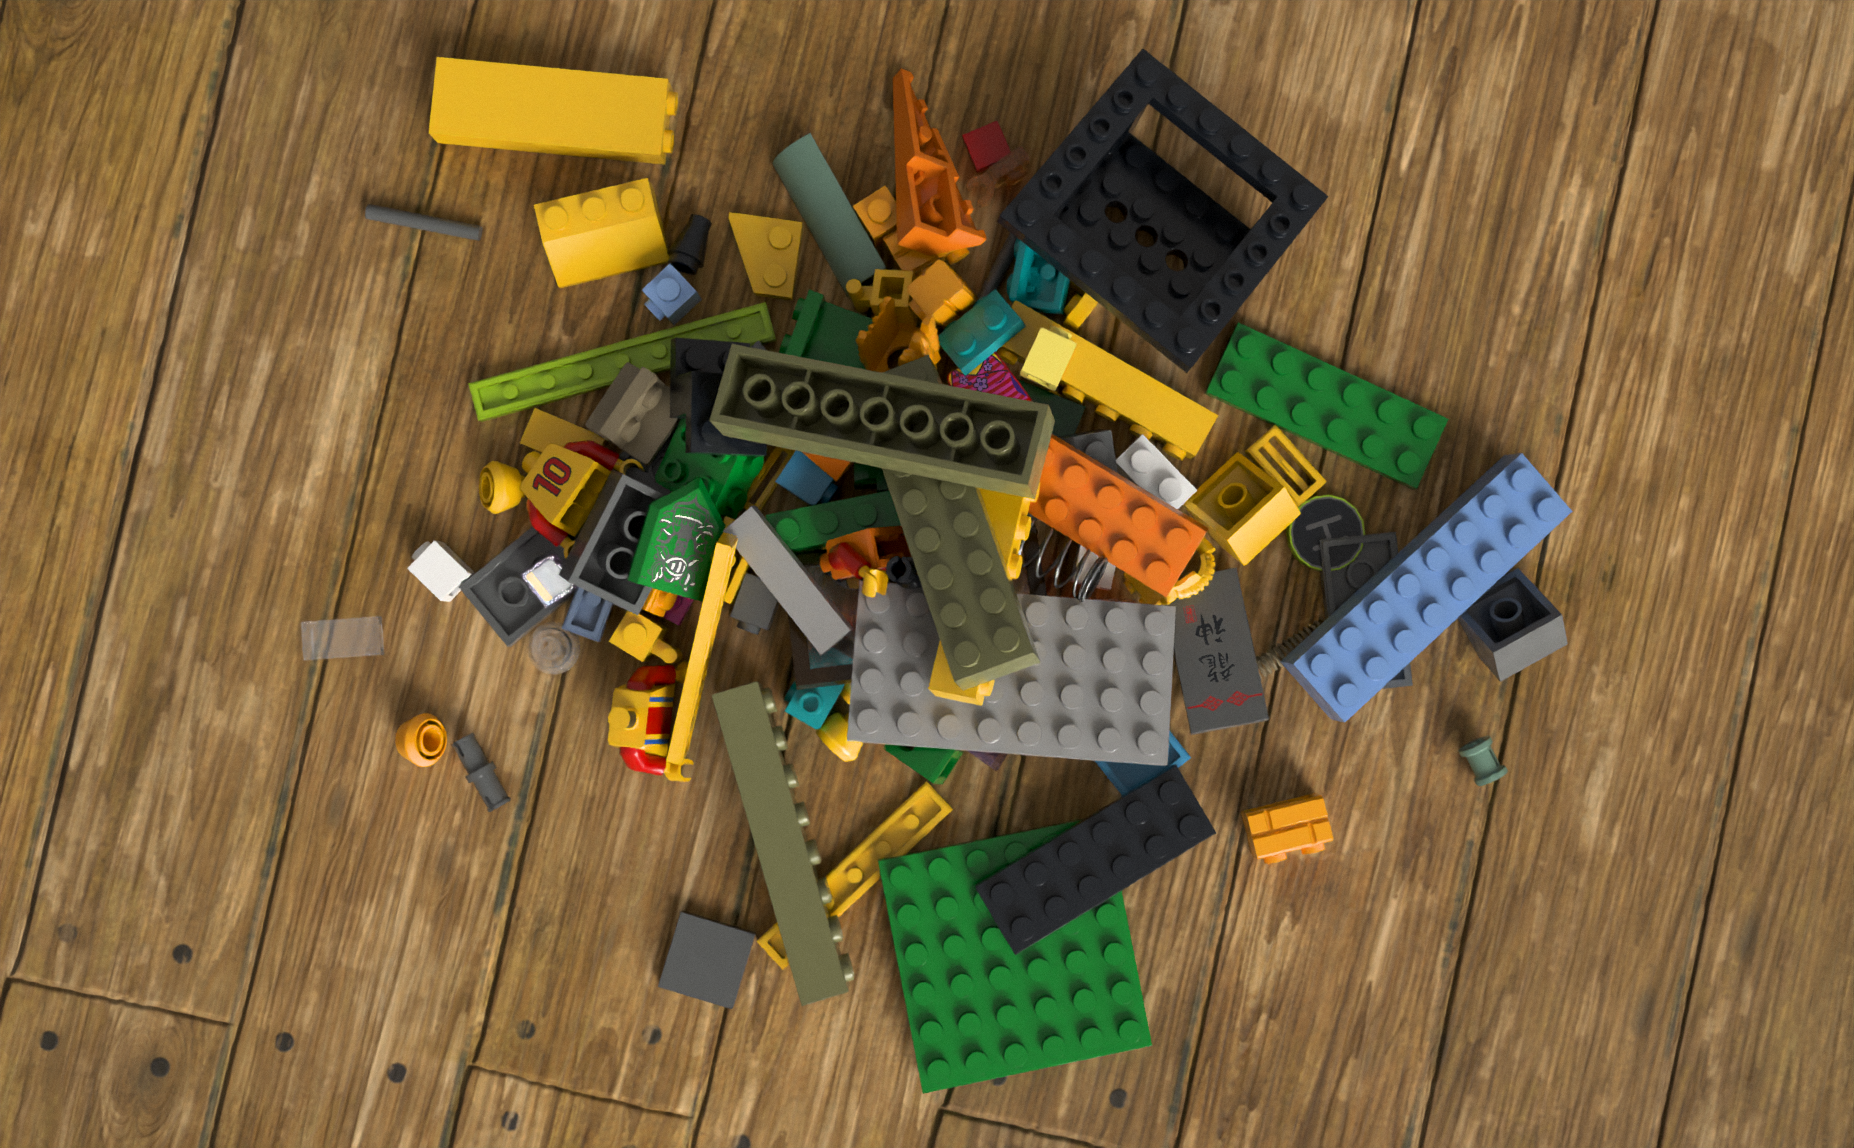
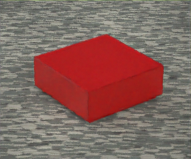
(986, 146)

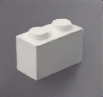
(1153, 472)

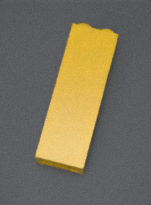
(552, 110)

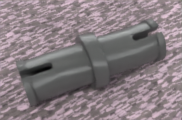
(481, 772)

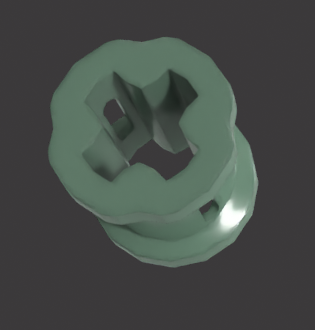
(1483, 760)

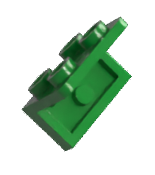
(825, 332)
(724, 476)

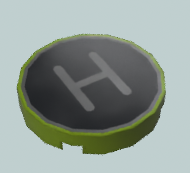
(1325, 519)

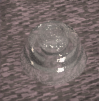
(566, 645)

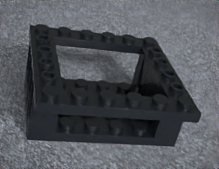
(1106, 166)

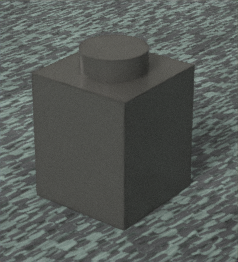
(754, 605)

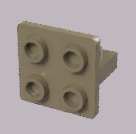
(635, 414)

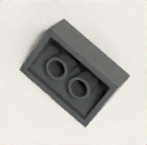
(608, 543)

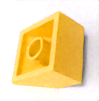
(1242, 508)

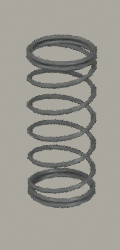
(1091, 579)

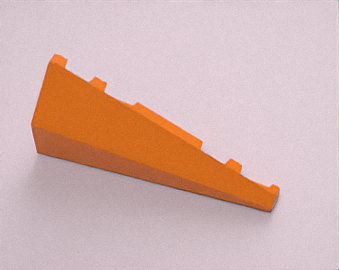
(928, 202)

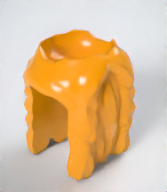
(888, 335)

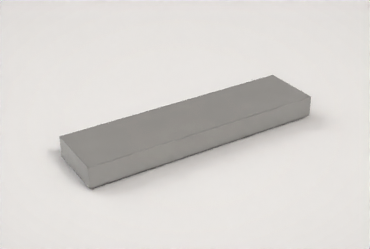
(789, 580)

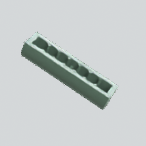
(827, 212)

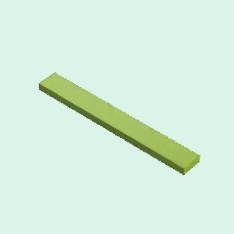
(600, 366)

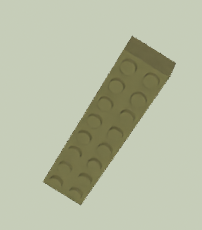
(884, 420)
(961, 569)
(782, 843)

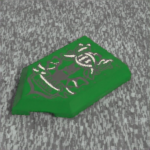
(678, 542)

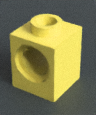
(1048, 357)

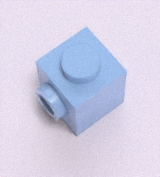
(670, 295)

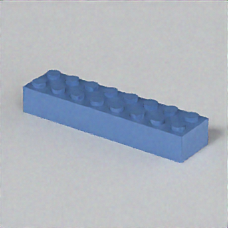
(1426, 587)

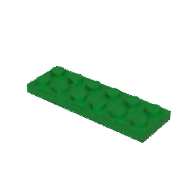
(1326, 406)

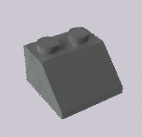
(1513, 625)

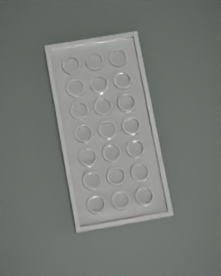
(1091, 697)

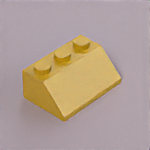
(602, 232)

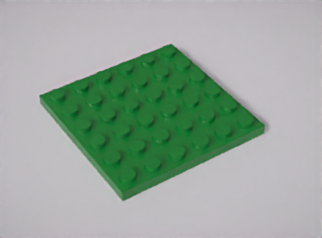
(996, 1013)

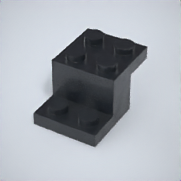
(694, 384)

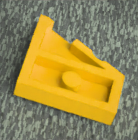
(768, 252)

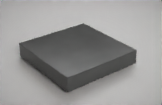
(707, 959)

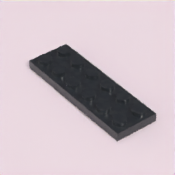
(1095, 859)

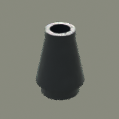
(690, 246)

